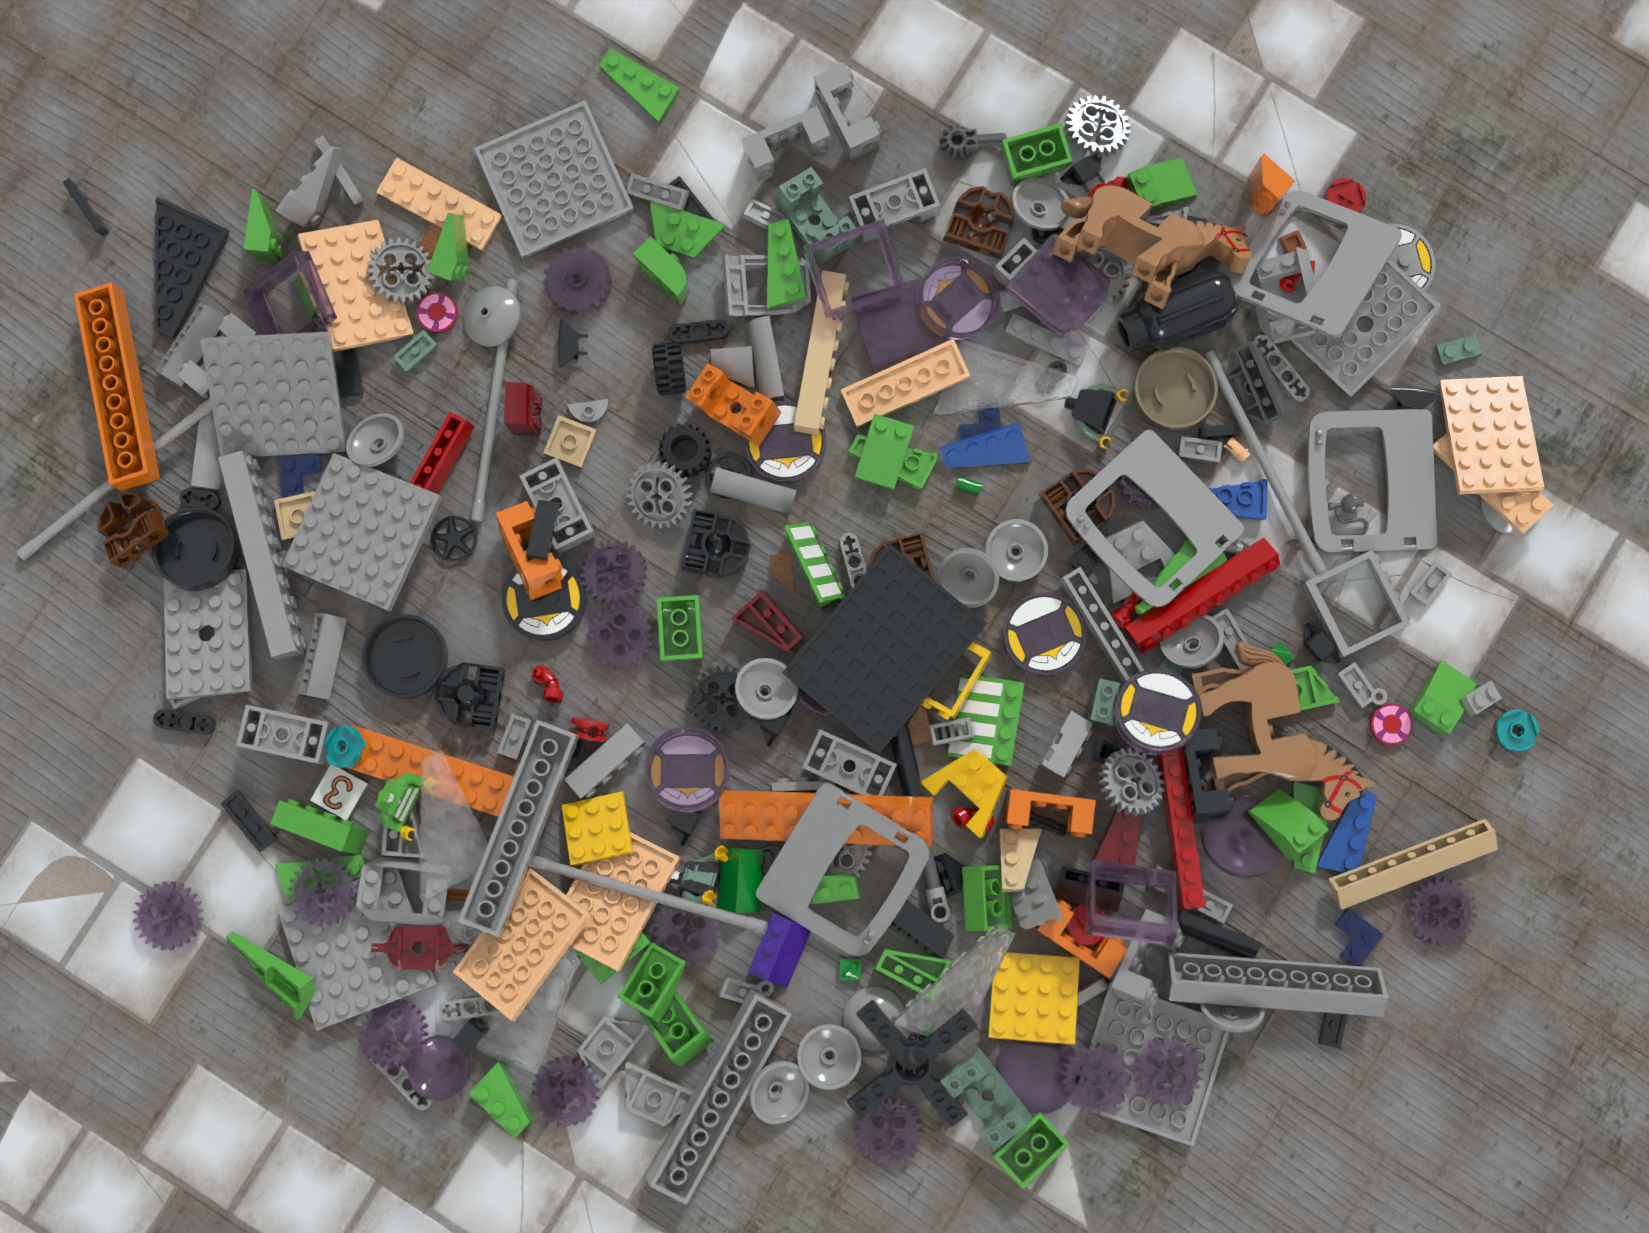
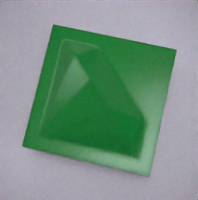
(1282, 652)
(850, 969)

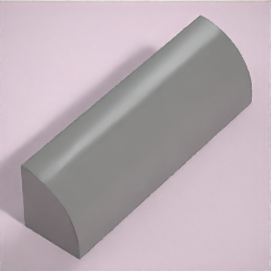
(187, 345)
(765, 358)
(206, 466)
(753, 491)
(322, 656)

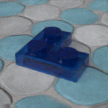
(988, 420)
(291, 471)
(1362, 936)

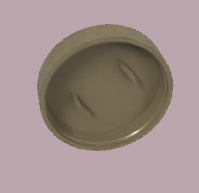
(1175, 389)

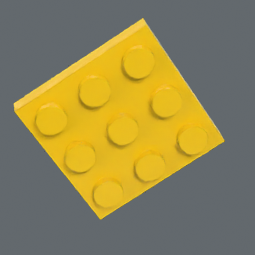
(597, 829)

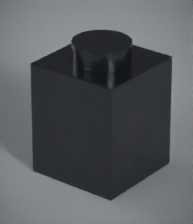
(470, 1034)

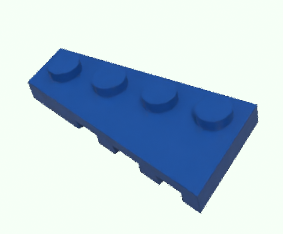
(989, 448)
(1245, 499)
(1349, 836)

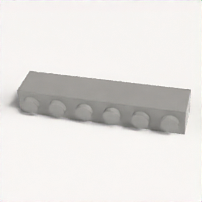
(1101, 625)

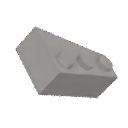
(1066, 745)
(395, 845)

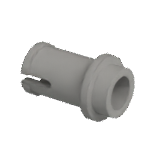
(1234, 548)

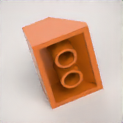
(1267, 185)

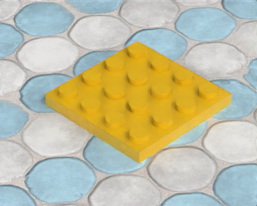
(1035, 999)

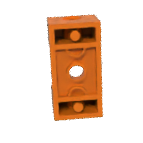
(717, 395)
(536, 575)
(1079, 816)
(1103, 959)

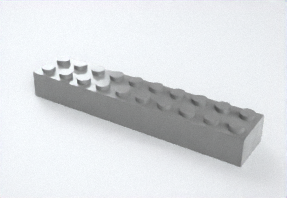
(263, 555)
(518, 828)
(1275, 984)
(718, 1097)

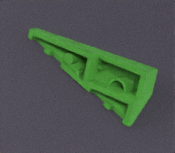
(1176, 563)
(285, 980)

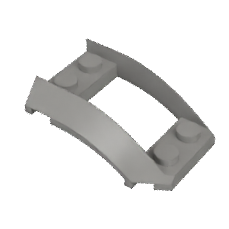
(1277, 268)
(736, 287)
(369, 892)

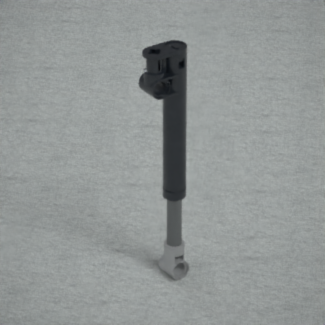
(912, 787)

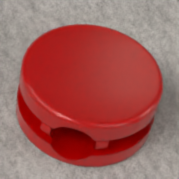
(589, 729)

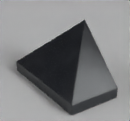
(949, 873)

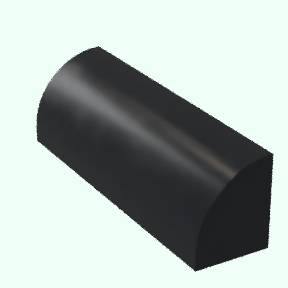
(1217, 935)

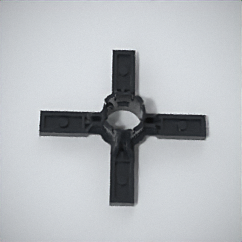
(924, 1077)

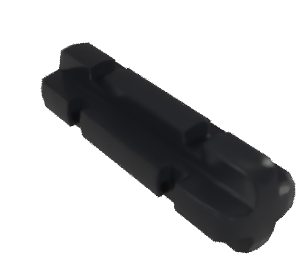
(1047, 824)

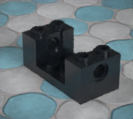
(1206, 805)

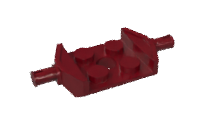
(436, 953)

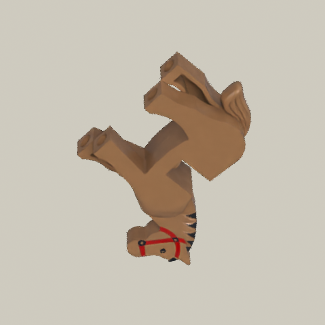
(1120, 224)
(1270, 693)

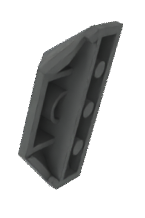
(1255, 384)

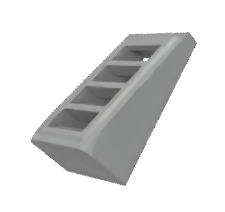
(934, 733)

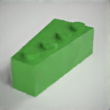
(319, 827)

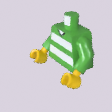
(397, 802)

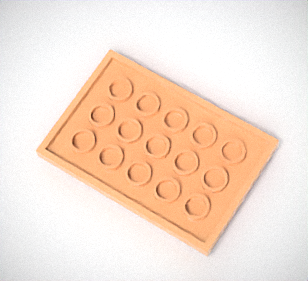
(342, 265)
(1490, 435)
(618, 916)
(536, 936)

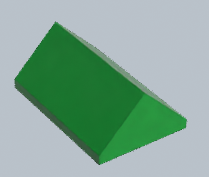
(740, 880)

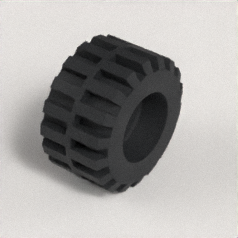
(669, 368)
(681, 433)

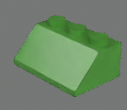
(984, 898)

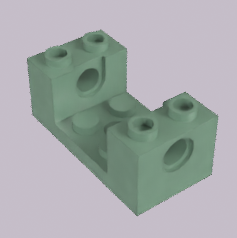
(801, 200)
(1103, 701)
(1002, 1115)

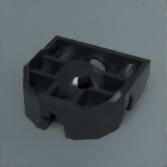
(706, 524)
(470, 700)

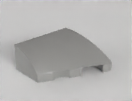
(735, 363)

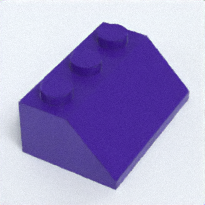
(779, 950)

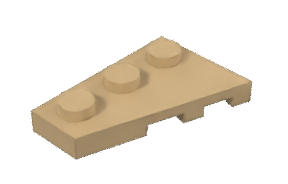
(1016, 856)

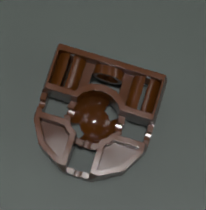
(979, 222)
(1102, 507)
(140, 530)
(908, 551)

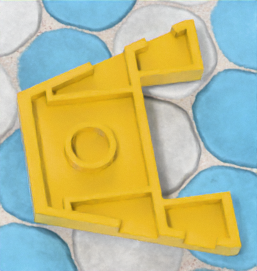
(977, 780)

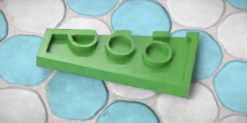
(640, 84)
(784, 274)
(915, 466)
(287, 870)
(835, 888)

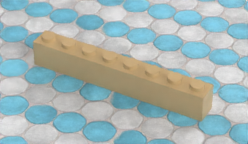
(819, 357)
(1413, 864)

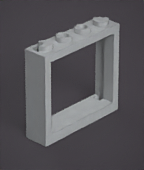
(1326, 619)

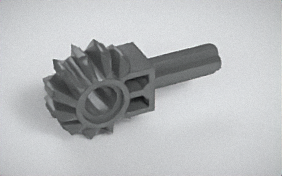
(969, 141)

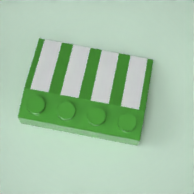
(813, 564)
(994, 719)

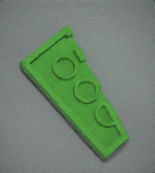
(1309, 797)

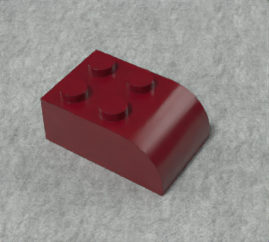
(522, 409)

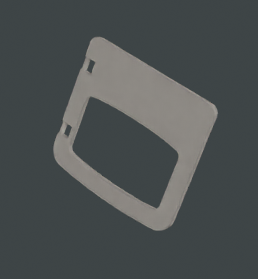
(1345, 280)
(1409, 479)
(1178, 493)
(811, 850)

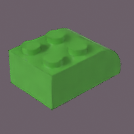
(1036, 153)
(663, 269)
(680, 628)
(1030, 1150)

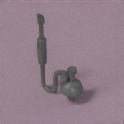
(1347, 505)

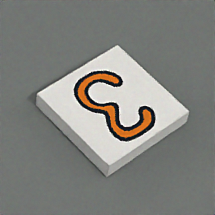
(339, 792)

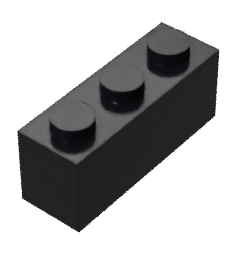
(1073, 888)
(922, 929)

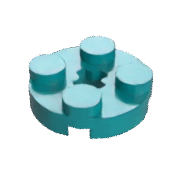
(1504, 728)
(354, 746)

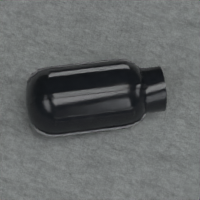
(1194, 308)

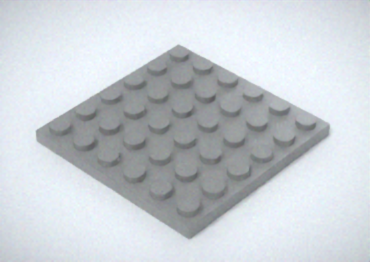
(554, 179)
(274, 394)
(362, 532)
(340, 957)
(1128, 1028)

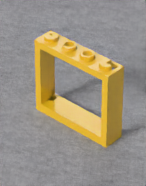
(945, 712)

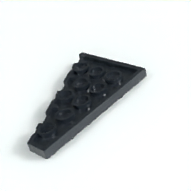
(184, 257)

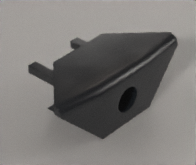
(1084, 172)
(568, 343)
(1414, 397)
(1319, 646)
(772, 727)
(685, 824)

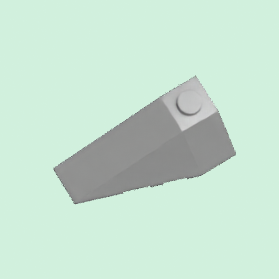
(310, 198)

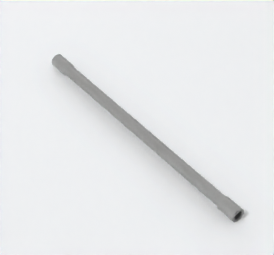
(479, 501)
(35, 544)
(1312, 556)
(747, 922)

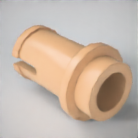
(1237, 450)

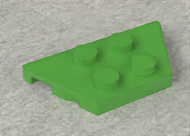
(683, 231)
(1311, 689)

